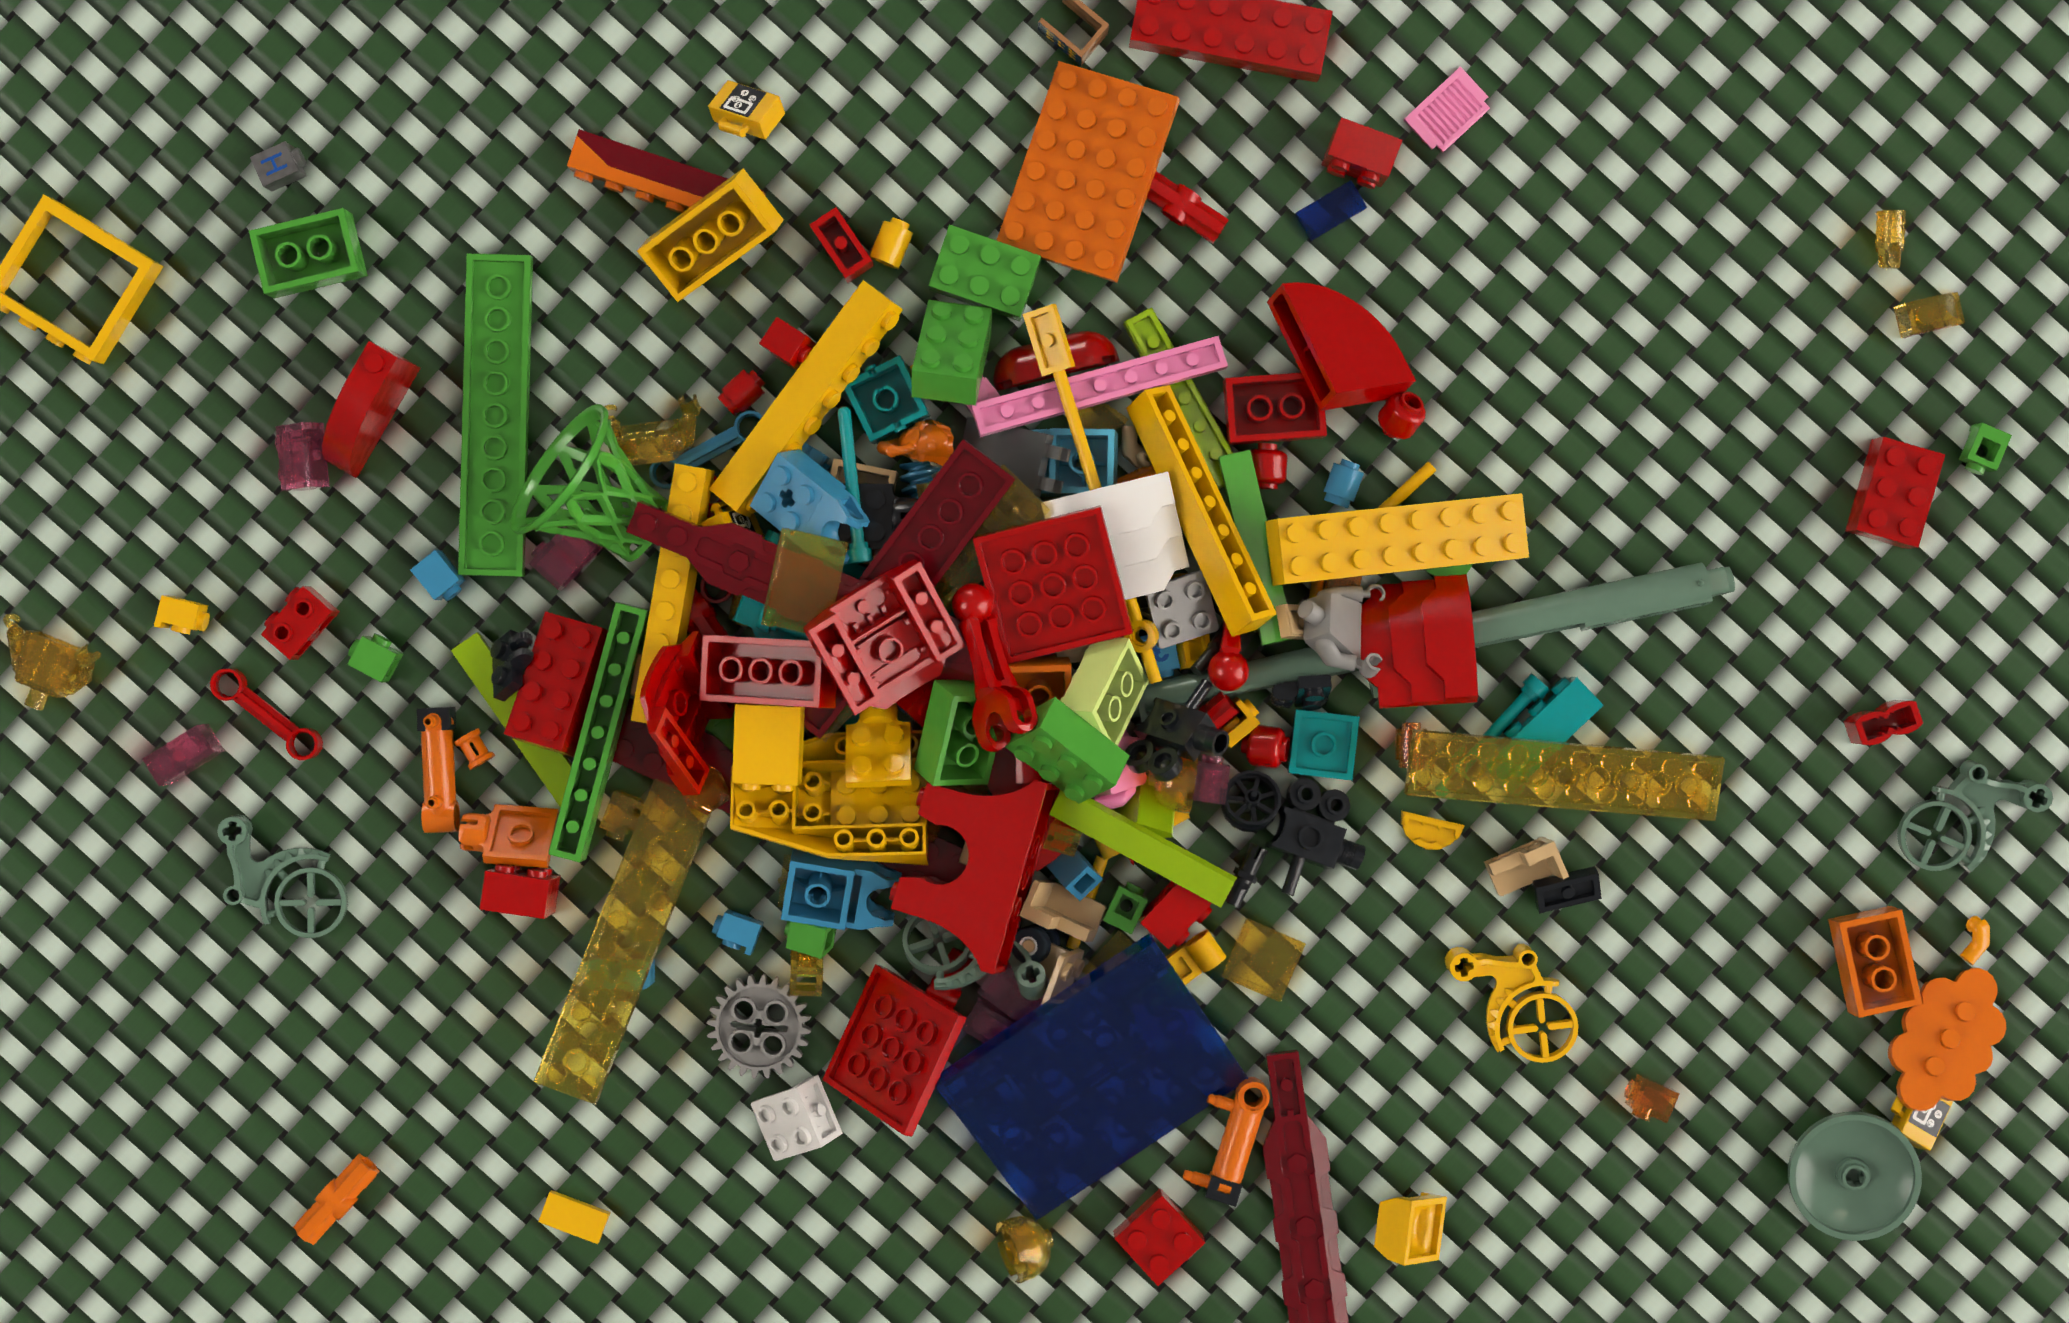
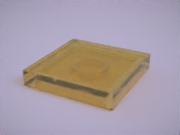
(1263, 959)

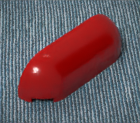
(1021, 367)

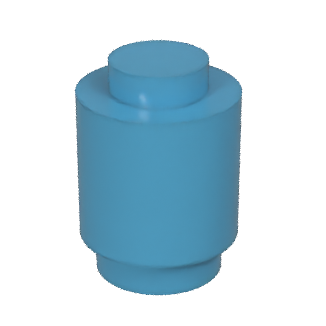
(1343, 483)

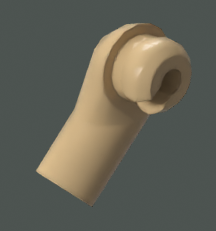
(1132, 449)

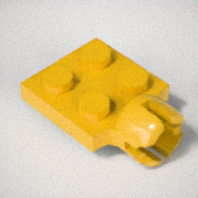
(878, 750)

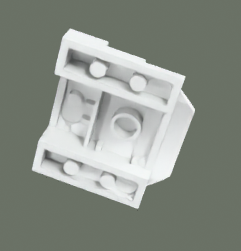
(1140, 528)

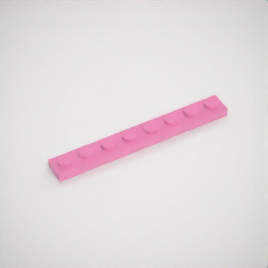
(1100, 386)

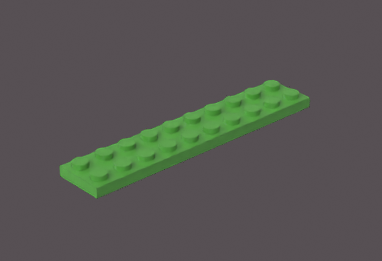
(494, 412)

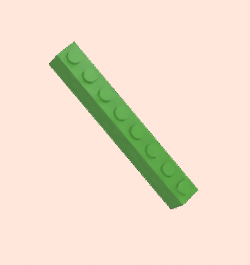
(599, 733)

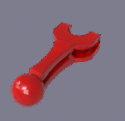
(1228, 668)
(995, 686)

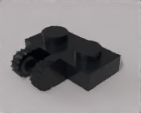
(509, 658)
(1308, 692)

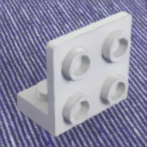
(796, 1119)

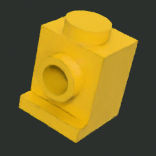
(182, 614)

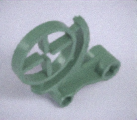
(1980, 796)
(255, 878)
(972, 972)

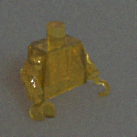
(657, 440)
(47, 663)

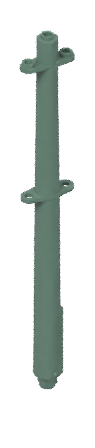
(1583, 608)

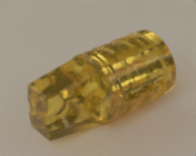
(1890, 237)

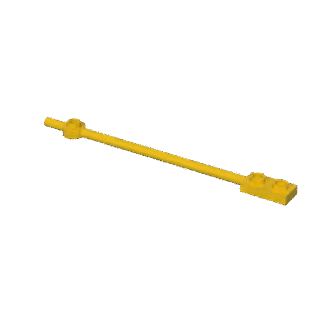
(1054, 358)

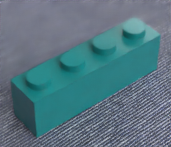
(1559, 715)

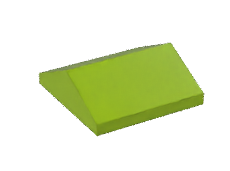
(1147, 812)

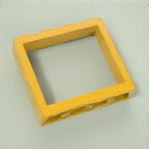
(123, 311)

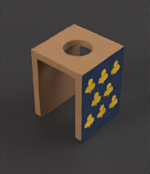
(1067, 46)

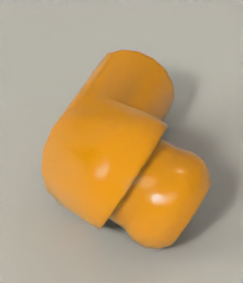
(1980, 939)

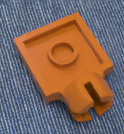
(510, 835)

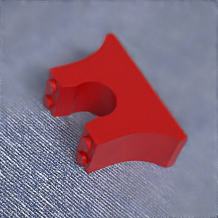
(1003, 851)

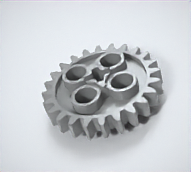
(758, 1055)

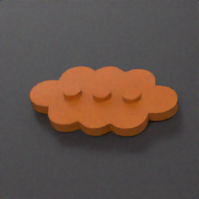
(1947, 1039)

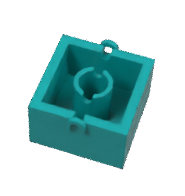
(885, 400)

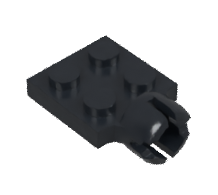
(882, 510)

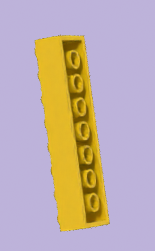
(1396, 539)

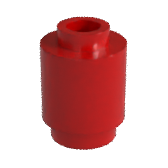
(742, 391)

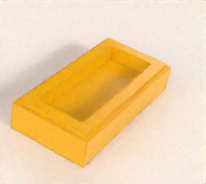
(574, 1217)

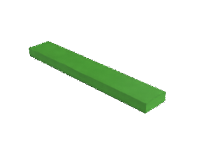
(1250, 518)

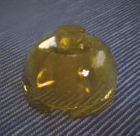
(1176, 793)
(1024, 1247)

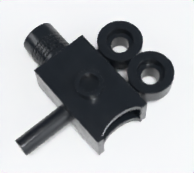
(1175, 733)
(1314, 837)

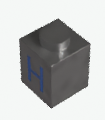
(279, 166)

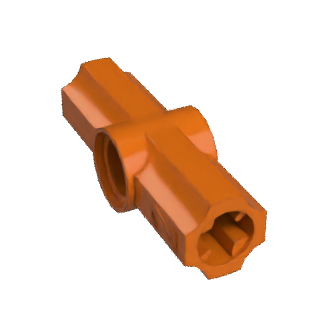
(336, 1199)

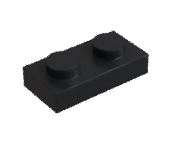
(1558, 893)

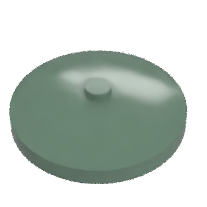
(1854, 1176)

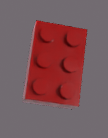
(1271, 409)
(1895, 492)

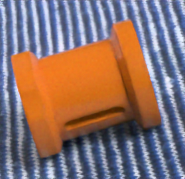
(473, 759)

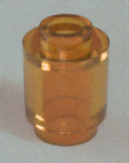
(1403, 741)

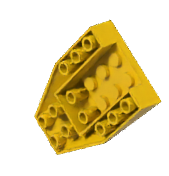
(834, 819)

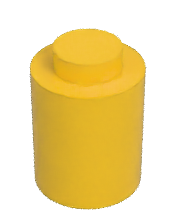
(891, 243)

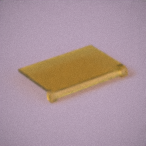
(803, 578)

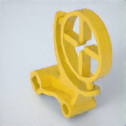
(1511, 978)

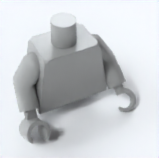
(1334, 627)

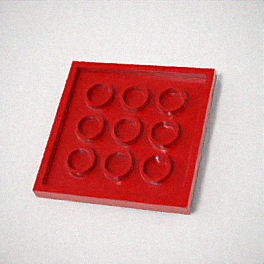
(1053, 584)
(894, 1049)

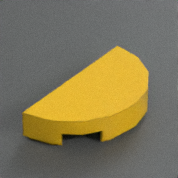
(1429, 831)

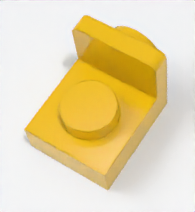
(1239, 728)

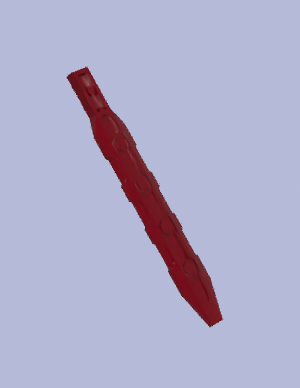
(744, 562)
(1302, 1201)

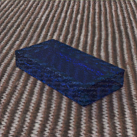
(1331, 210)

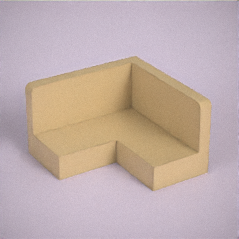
(1524, 865)
(1057, 908)

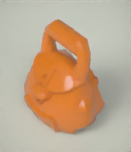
(923, 442)

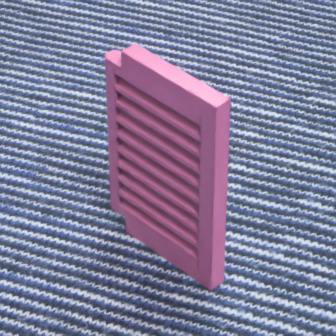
(1448, 111)

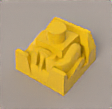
(1411, 1228)

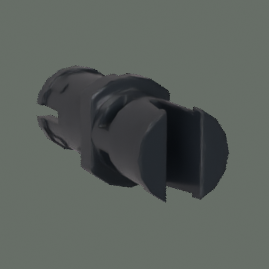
(1246, 874)

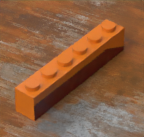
(640, 172)

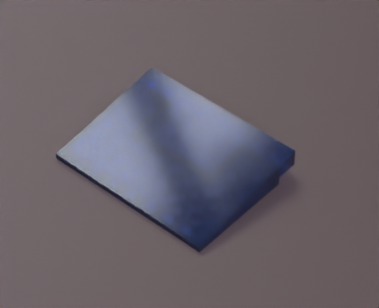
(1091, 1077)

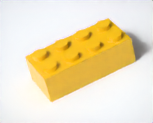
(710, 235)

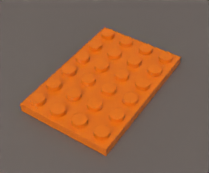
(1088, 170)

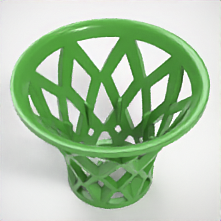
(578, 520)

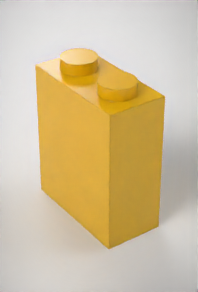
(768, 746)

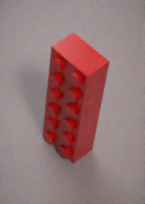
(1236, 33)

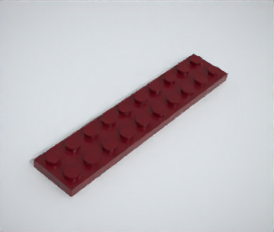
(934, 532)

